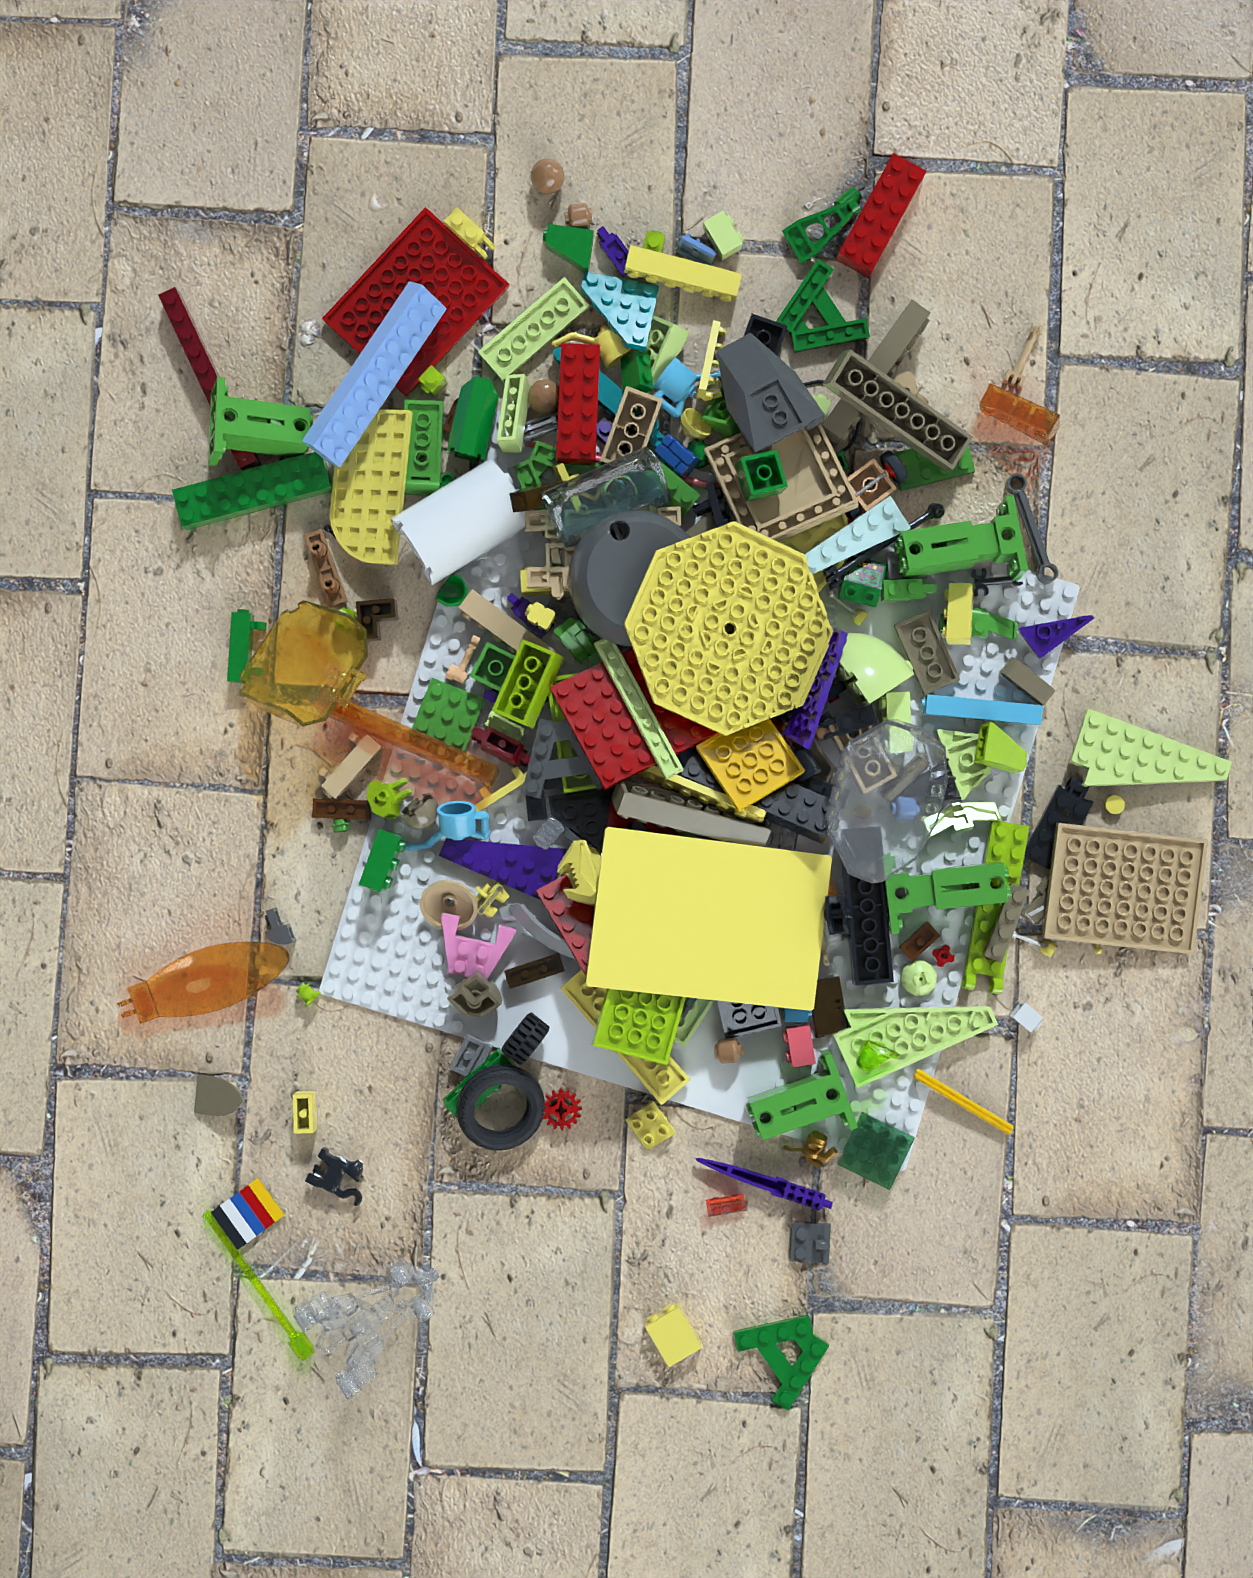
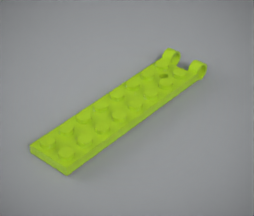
(1006, 844)

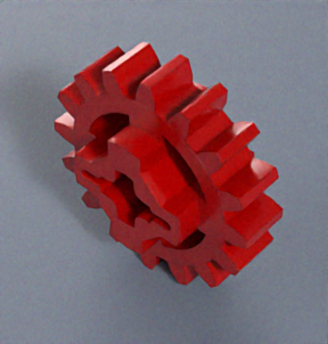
(571, 1108)

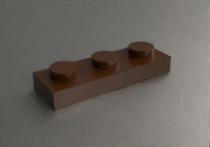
(341, 809)

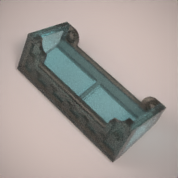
(604, 491)

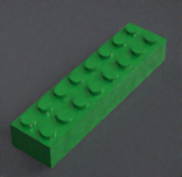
(252, 490)

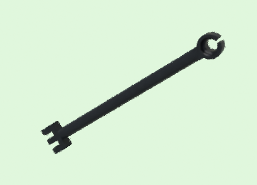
(836, 573)

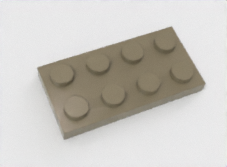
(926, 652)

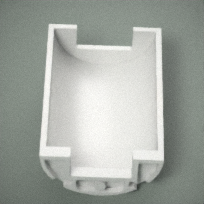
(461, 520)

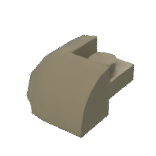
(475, 996)

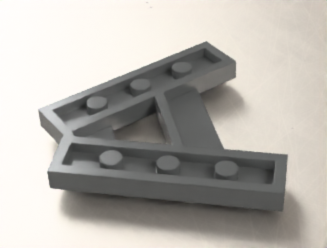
(541, 765)

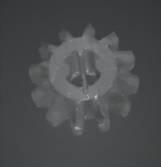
(548, 833)

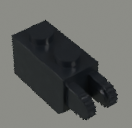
(851, 721)

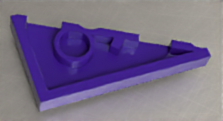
(1047, 636)

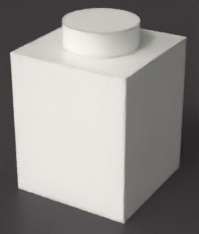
(1026, 1016)

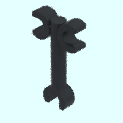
(982, 582)

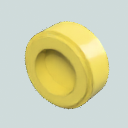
(1114, 804)

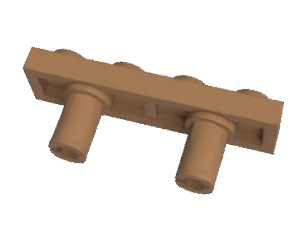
(325, 568)

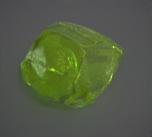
(873, 1054)

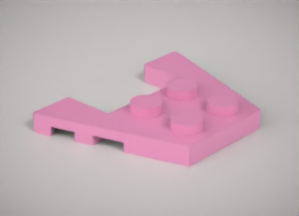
(468, 954)

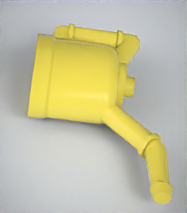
(610, 344)

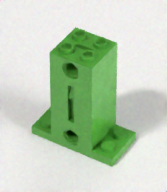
(255, 425)
(802, 1102)

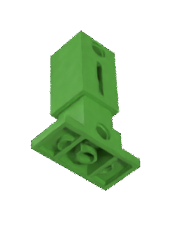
(963, 544)
(946, 889)

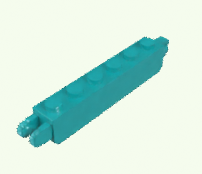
(610, 398)

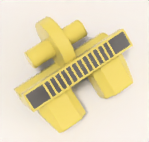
(485, 905)

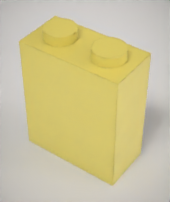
(673, 1334)

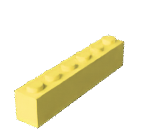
(682, 273)

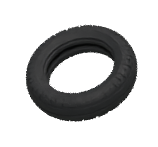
(514, 1135)

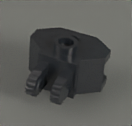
(837, 914)

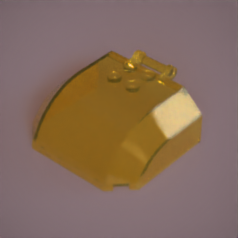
(306, 664)

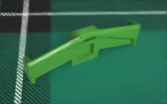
(986, 621)

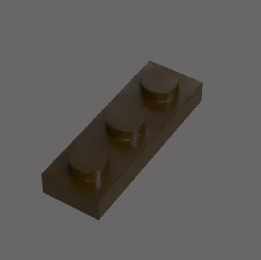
(534, 970)

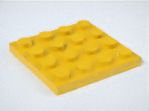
(750, 762)

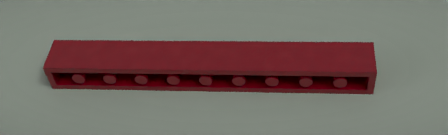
(198, 357)

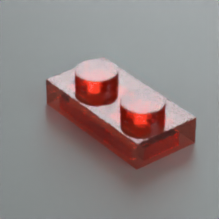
(726, 1205)

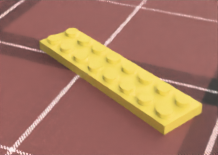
(658, 1078)

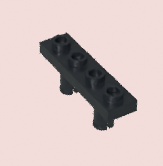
(713, 504)

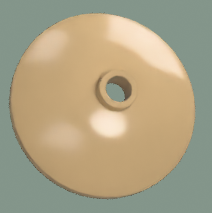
(436, 901)

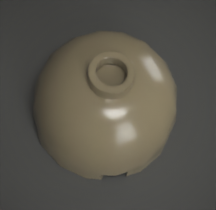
(421, 813)

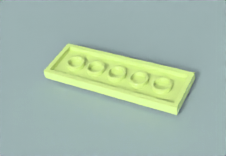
(533, 329)

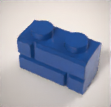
(676, 456)

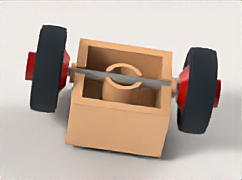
(872, 482)

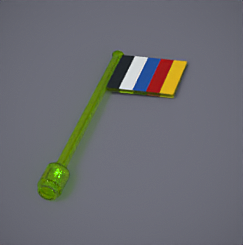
(239, 1222)

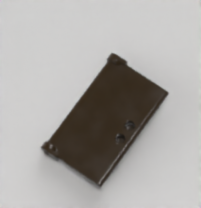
(825, 1015)

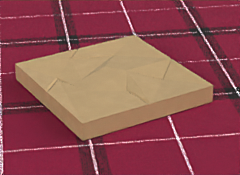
(814, 481)

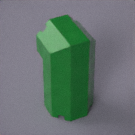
(473, 419)

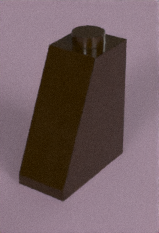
(530, 497)

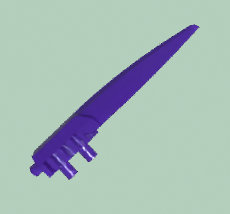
(777, 1186)

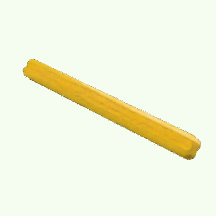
(963, 1101)

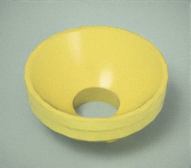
(693, 425)

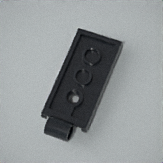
(1040, 845)

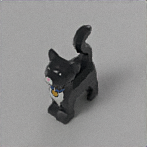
(331, 1178)

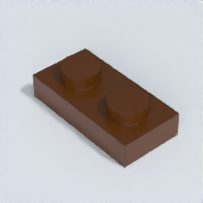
(919, 941)

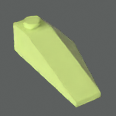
(664, 344)

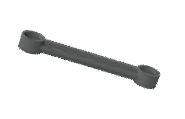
(1031, 528)

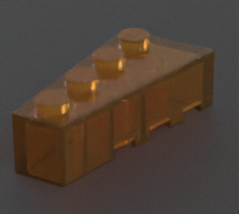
(1020, 414)

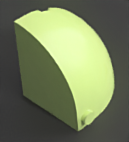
(871, 668)

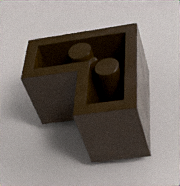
(372, 612)

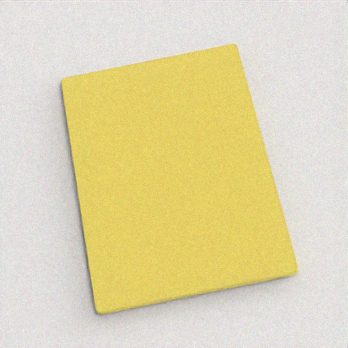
(708, 919)

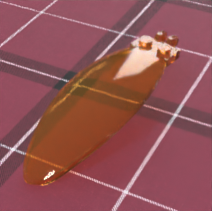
(206, 980)

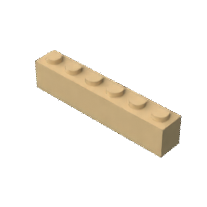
(498, 623)

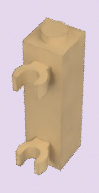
(351, 766)

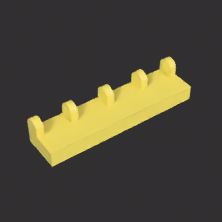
(709, 362)

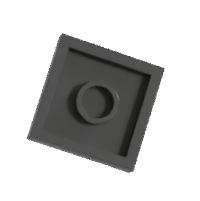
(810, 1242)

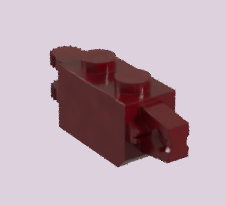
(501, 746)

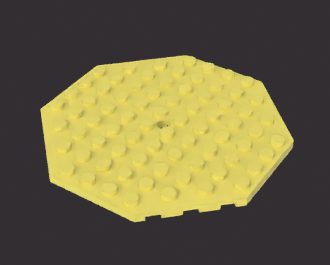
(682, 637)

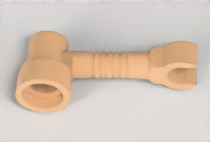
(458, 673)

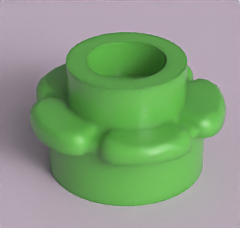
(340, 825)

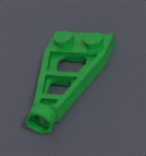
(799, 240)

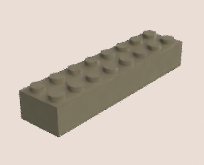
(888, 353)
(897, 410)
(685, 814)

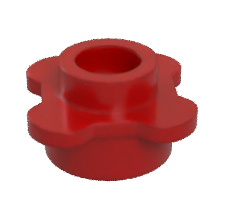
(937, 953)

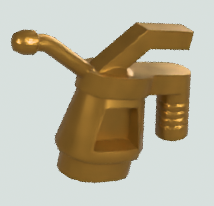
(812, 1149)

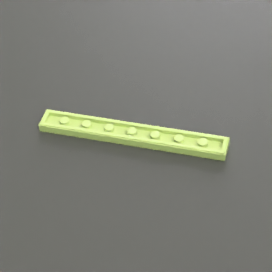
(639, 708)

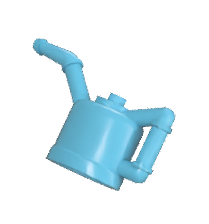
(678, 384)
(457, 822)

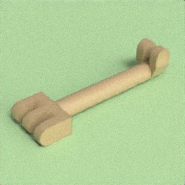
(1016, 374)

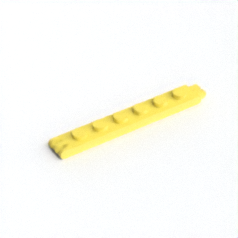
(703, 793)

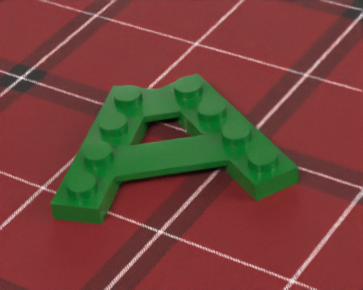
(837, 329)
(765, 1339)

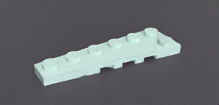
(867, 530)

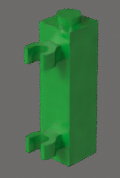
(241, 642)

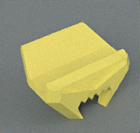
(582, 867)

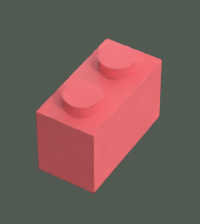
(799, 1045)

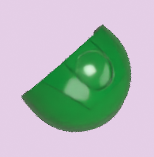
(452, 591)

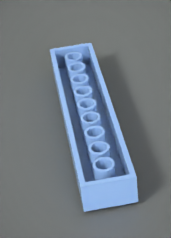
(374, 374)

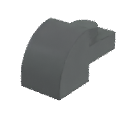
(279, 933)

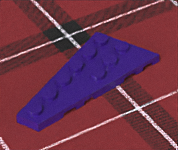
(806, 718)

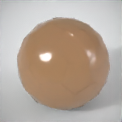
(547, 176)
(544, 396)

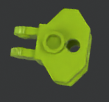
(387, 797)

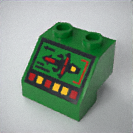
(863, 582)

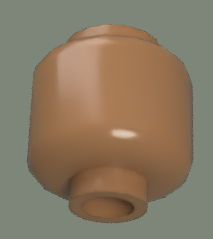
(578, 216)
(728, 1050)

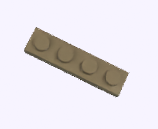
(1005, 923)

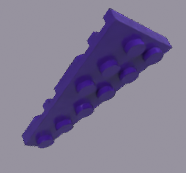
(513, 865)

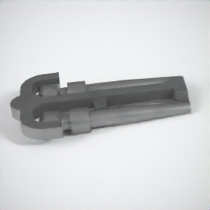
(527, 439)

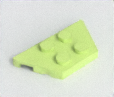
(961, 755)

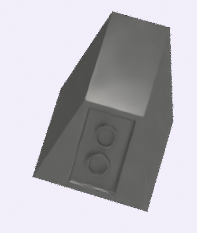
(764, 394)

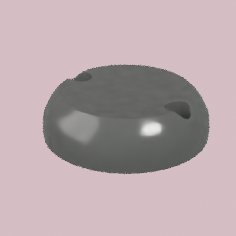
(609, 571)

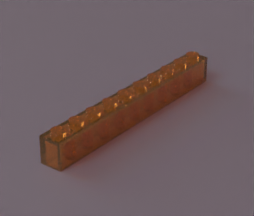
(417, 743)

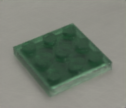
(876, 1150)

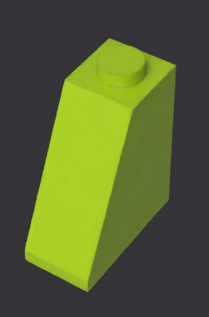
(999, 750)

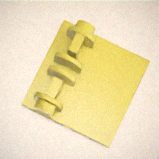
(650, 1125)

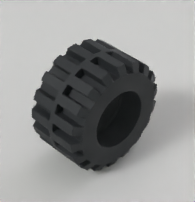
(525, 1038)

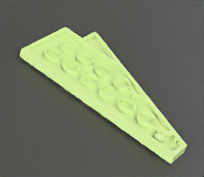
(1131, 756)
(909, 1031)

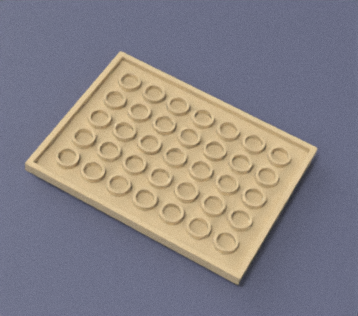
(1124, 888)

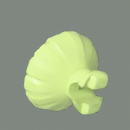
(911, 975)

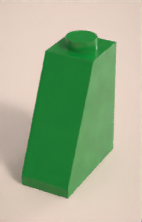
(570, 244)

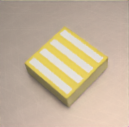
(714, 389)

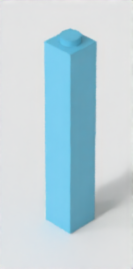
(982, 710)

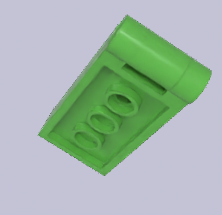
(426, 442)

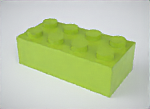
(527, 683)

